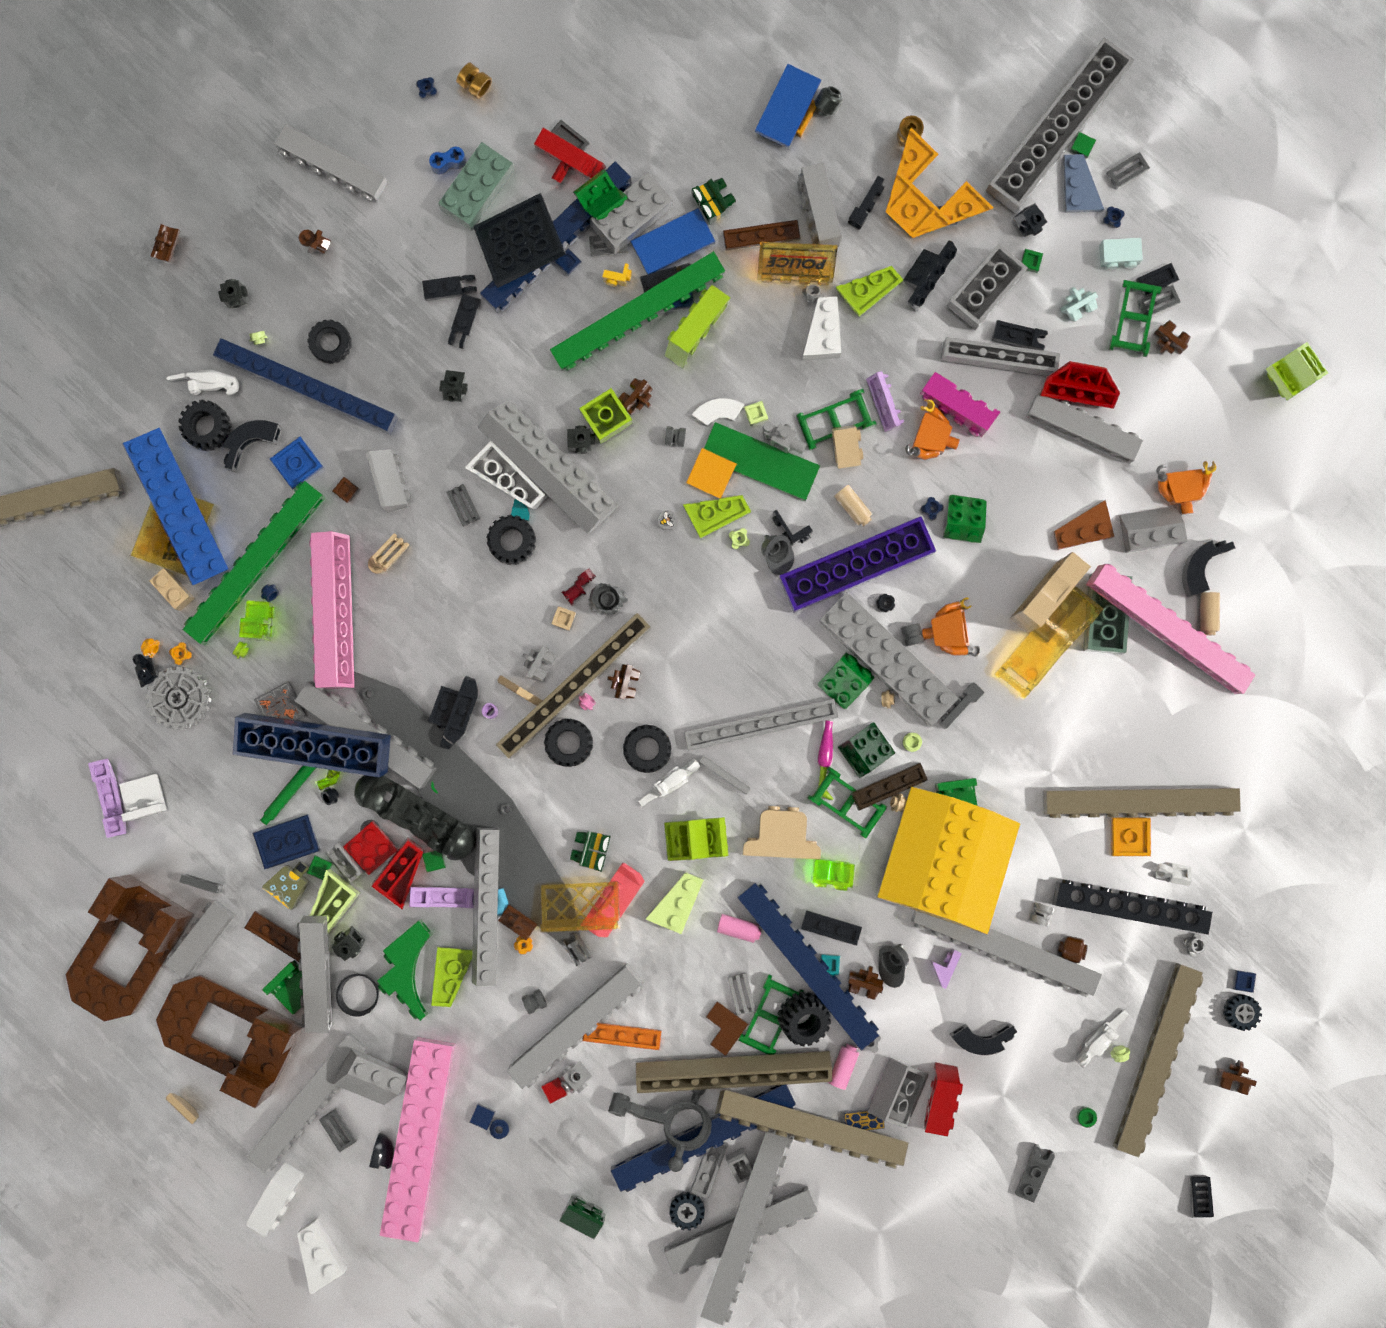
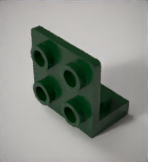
(866, 750)

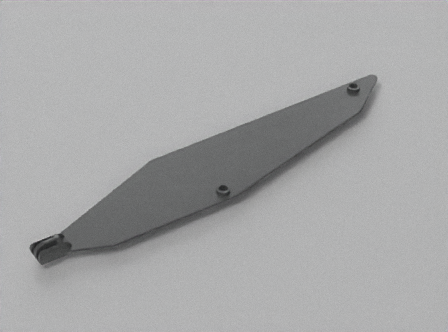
(479, 803)

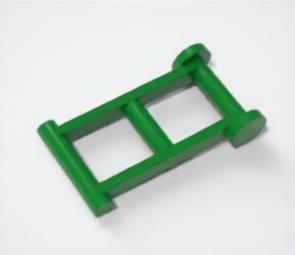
(1144, 346)
(854, 396)
(816, 798)
(768, 984)

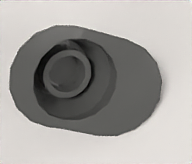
(778, 553)
(892, 964)

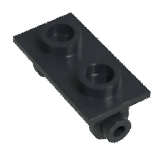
(144, 669)

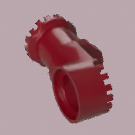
(576, 590)

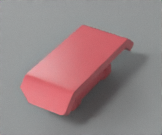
(629, 884)

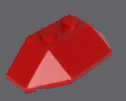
(1082, 384)

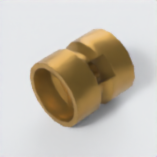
(476, 82)
(905, 125)

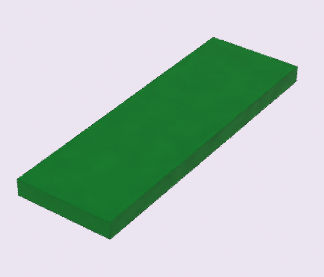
(763, 462)

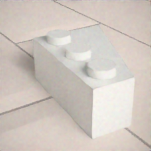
(824, 332)
(274, 1200)
(319, 1256)

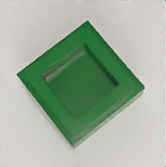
(1083, 144)
(1032, 260)
(433, 861)
(318, 867)

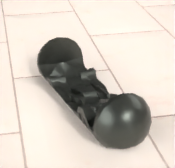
(413, 813)

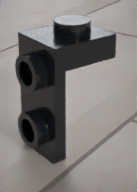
(801, 536)

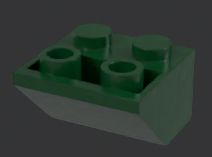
(583, 1217)

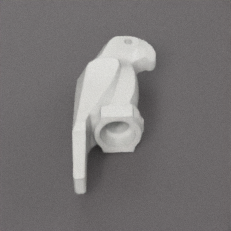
(208, 381)
(671, 781)
(1100, 1039)

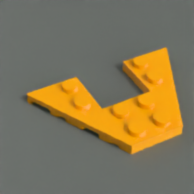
(912, 208)

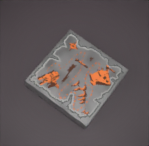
(280, 703)

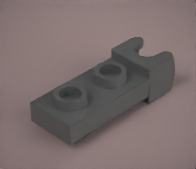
(972, 694)
(1034, 1174)

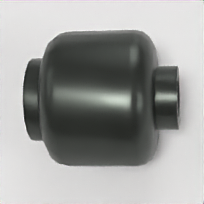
(828, 101)

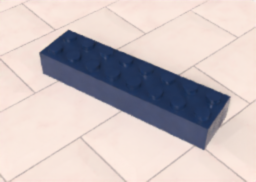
(311, 744)

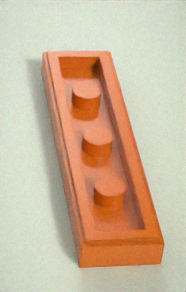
(625, 1036)

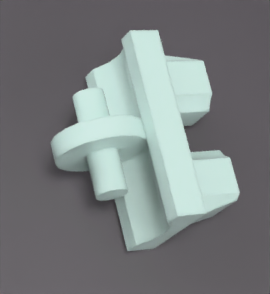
(1079, 300)

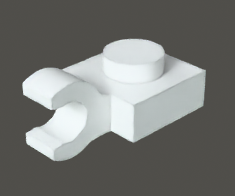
(1177, 873)

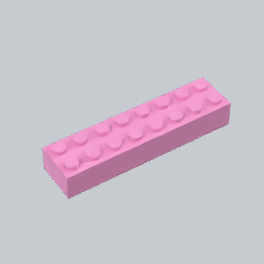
(332, 610)

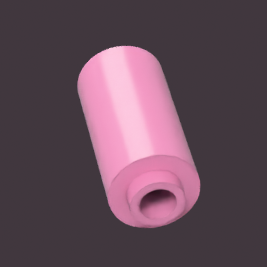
(739, 928)
(844, 1066)

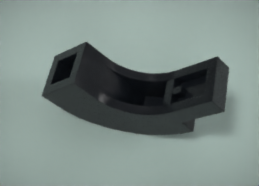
(245, 435)
(1194, 568)

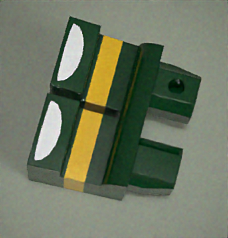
(711, 201)
(587, 857)

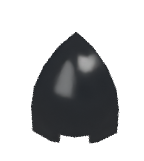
(382, 1152)

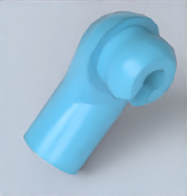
(502, 902)

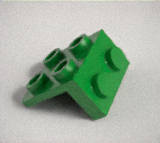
(600, 196)
(965, 519)
(846, 680)

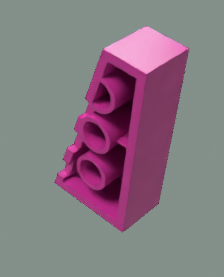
(959, 405)

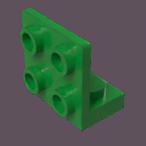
(959, 789)
(286, 987)

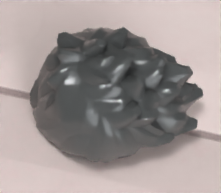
(606, 599)

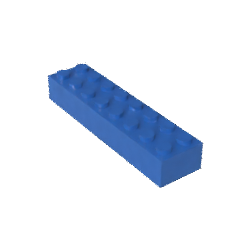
(175, 506)

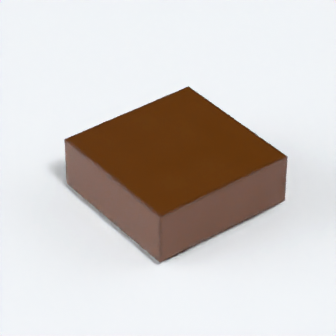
(345, 490)

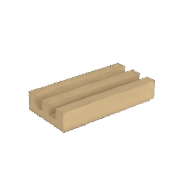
(398, 542)

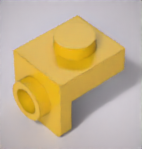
(615, 278)

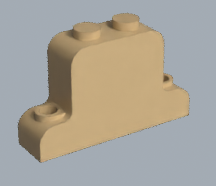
(782, 836)

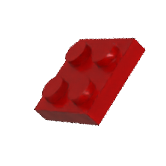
(370, 847)

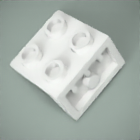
(142, 798)

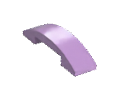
(109, 797)
(441, 897)

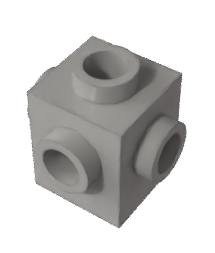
(581, 1075)

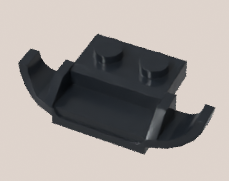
(453, 710)

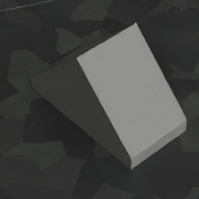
(739, 1165)

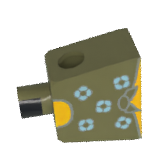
(288, 885)

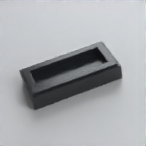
(1160, 277)

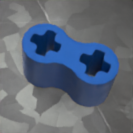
(447, 160)

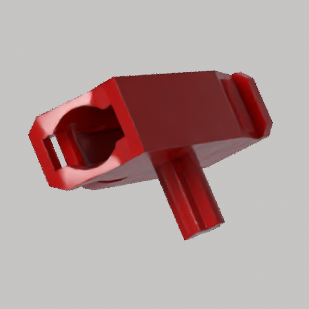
(568, 156)

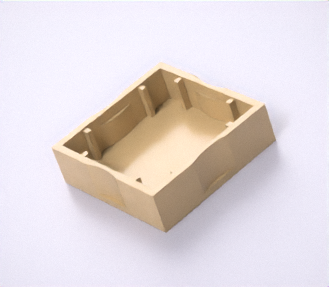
(1050, 592)

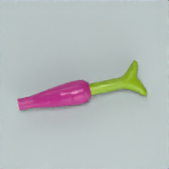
(825, 755)

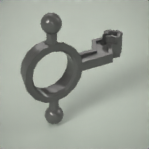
(621, 1104)

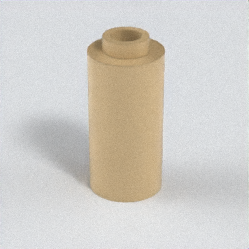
(854, 506)
(1210, 613)

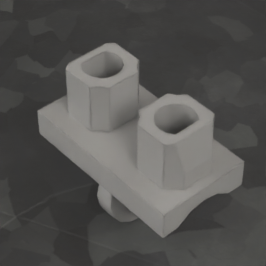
(543, 655)

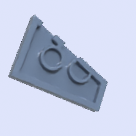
(1079, 186)

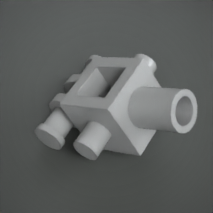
(783, 437)

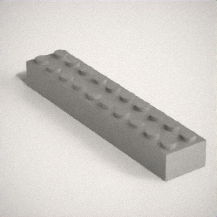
(1059, 125)

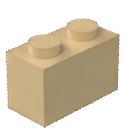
(846, 446)
(172, 589)

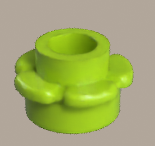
(241, 650)

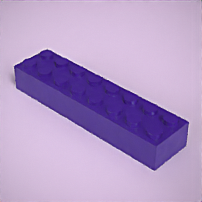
(857, 564)

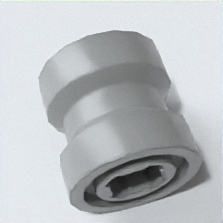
(1041, 914)

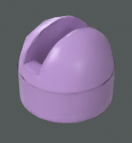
(487, 708)

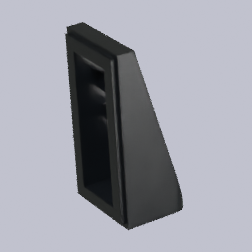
(1209, 1202)

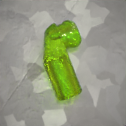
(331, 779)

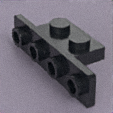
(927, 272)

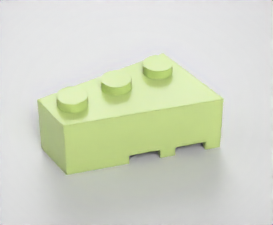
(333, 898)
(677, 904)

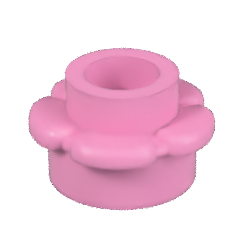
(586, 701)

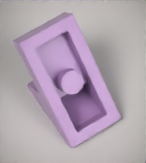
(945, 972)

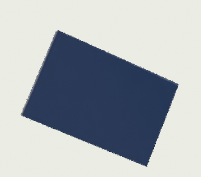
(286, 841)

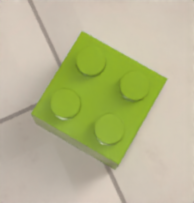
(606, 415)

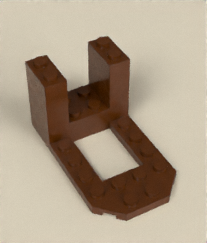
(146, 911)
(266, 1056)

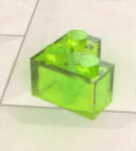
(257, 621)
(833, 872)

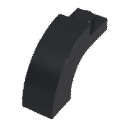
(983, 1044)

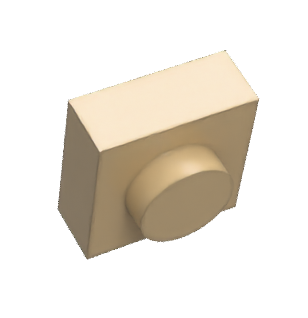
(563, 618)

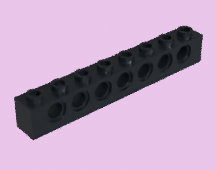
(1199, 924)

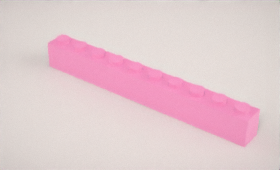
(1171, 629)

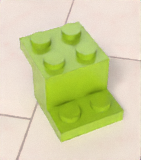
(1296, 371)
(696, 839)

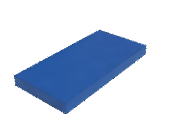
(788, 105)
(673, 241)

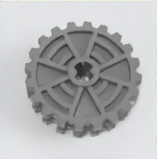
(164, 701)

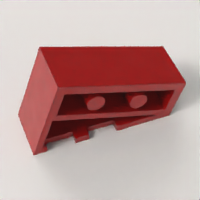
(399, 873)
(943, 1100)

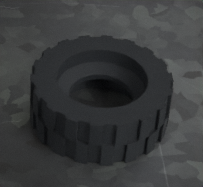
(335, 355)

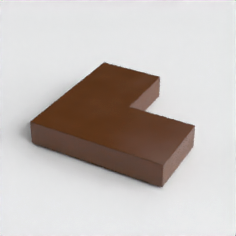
(730, 1024)

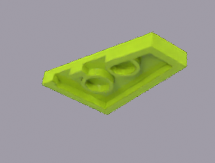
(867, 291)
(716, 514)
(448, 975)

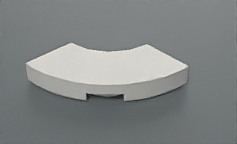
(718, 409)

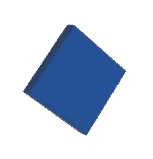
(296, 462)

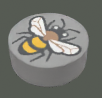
(667, 520)

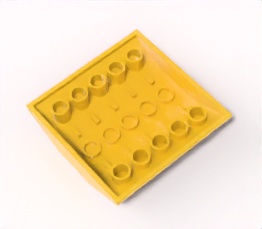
(949, 859)

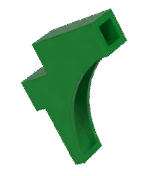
(401, 978)

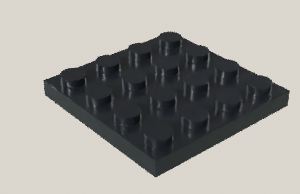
(519, 240)

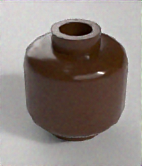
(1073, 949)

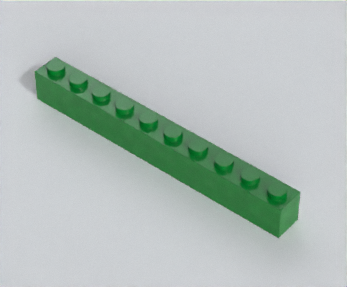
(637, 311)
(253, 563)

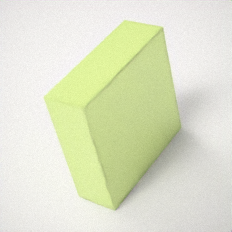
(756, 413)

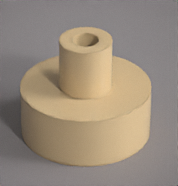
(374, 568)

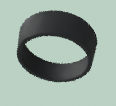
(344, 1007)

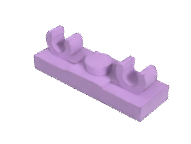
(884, 401)

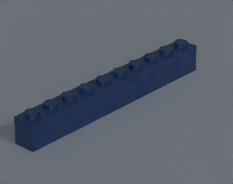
(568, 226)
(305, 386)
(808, 966)
(655, 1159)

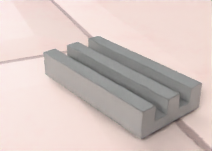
(745, 1010)

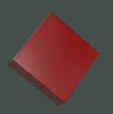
(554, 1090)

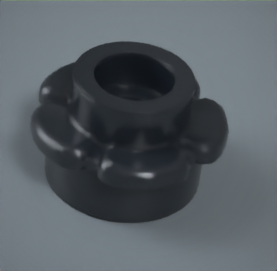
(885, 608)
(330, 796)

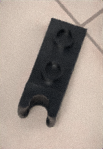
(860, 214)
(1018, 335)

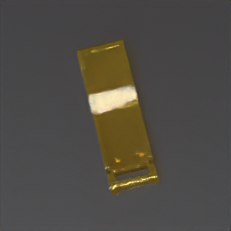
(1047, 644)

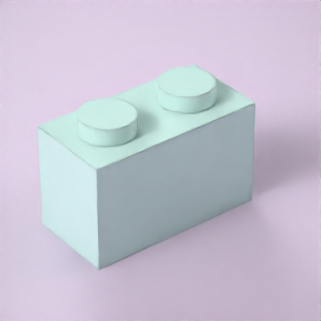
(1120, 253)

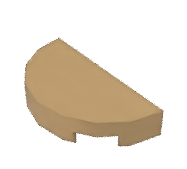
(183, 1107)

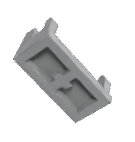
(345, 863)

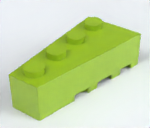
(696, 325)

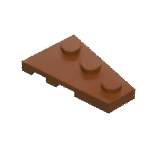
(1086, 528)

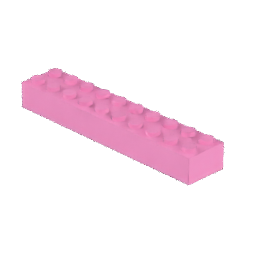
(417, 1139)

